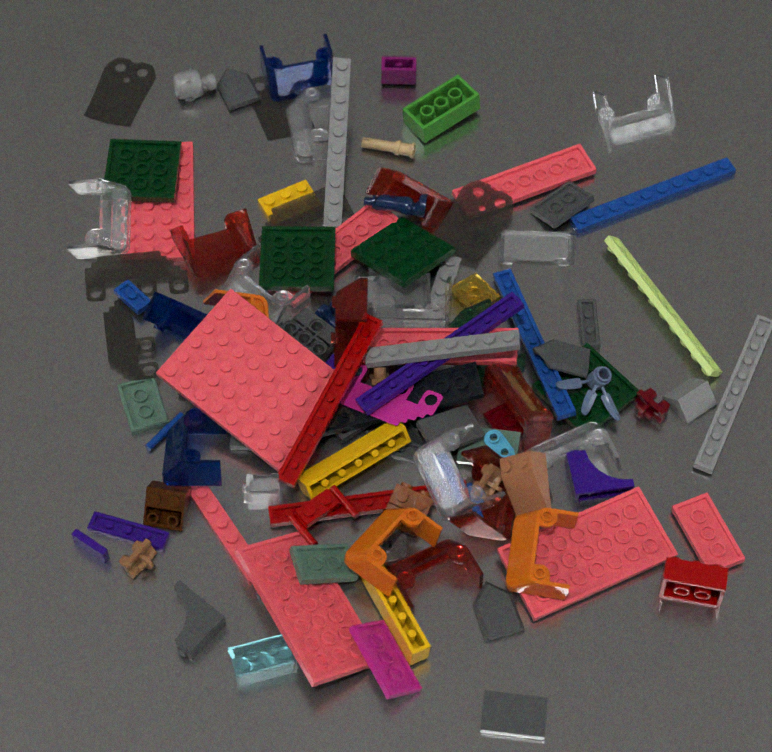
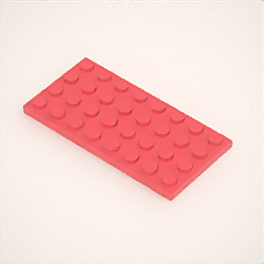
(153, 220)
(602, 550)
(309, 616)

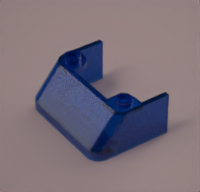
(291, 80)
(172, 315)
(185, 465)

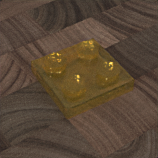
(472, 291)

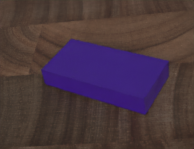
(90, 546)

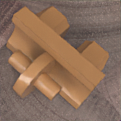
(378, 375)
(490, 480)
(139, 559)

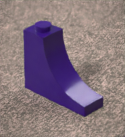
(588, 482)

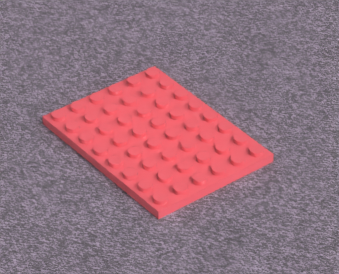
(248, 377)

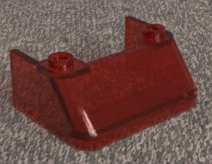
(396, 183)
(349, 312)
(521, 401)
(497, 519)
(432, 558)

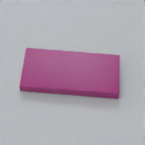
(385, 659)

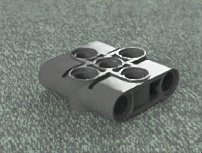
(303, 330)

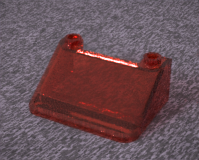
(217, 250)

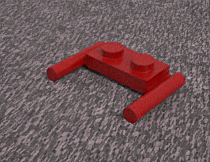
(317, 509)

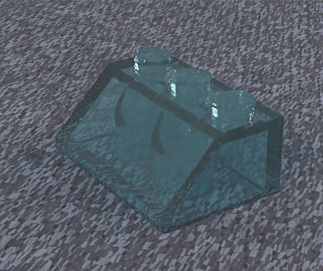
(262, 660)

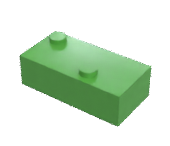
(441, 108)

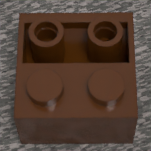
(166, 505)

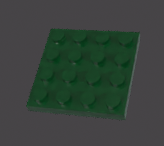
(145, 167)
(403, 252)
(297, 258)
(619, 388)

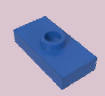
(132, 297)

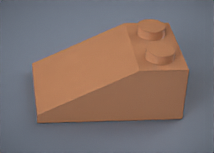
(526, 481)

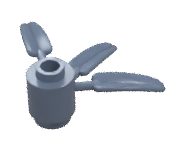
(595, 380)

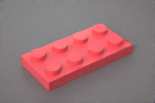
(707, 532)

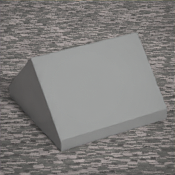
(691, 399)

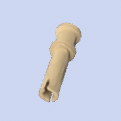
(397, 147)

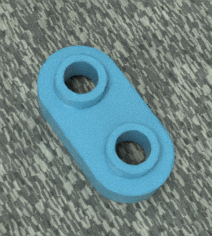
(500, 444)

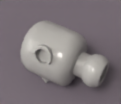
(190, 84)

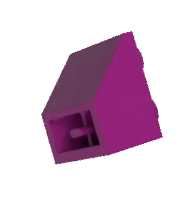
(398, 69)

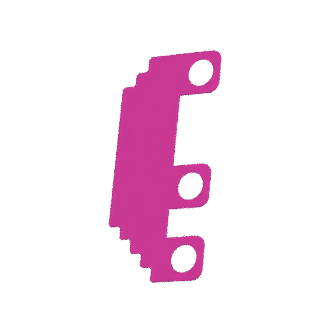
(396, 409)

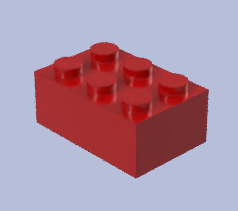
(693, 582)

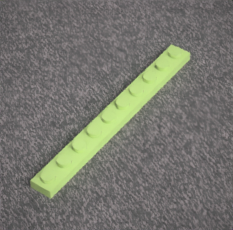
(665, 310)

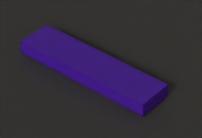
(127, 530)

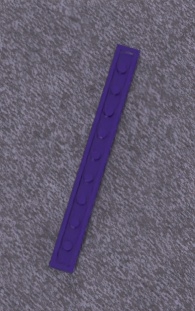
(413, 372)

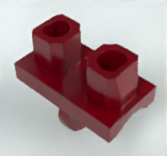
(649, 408)

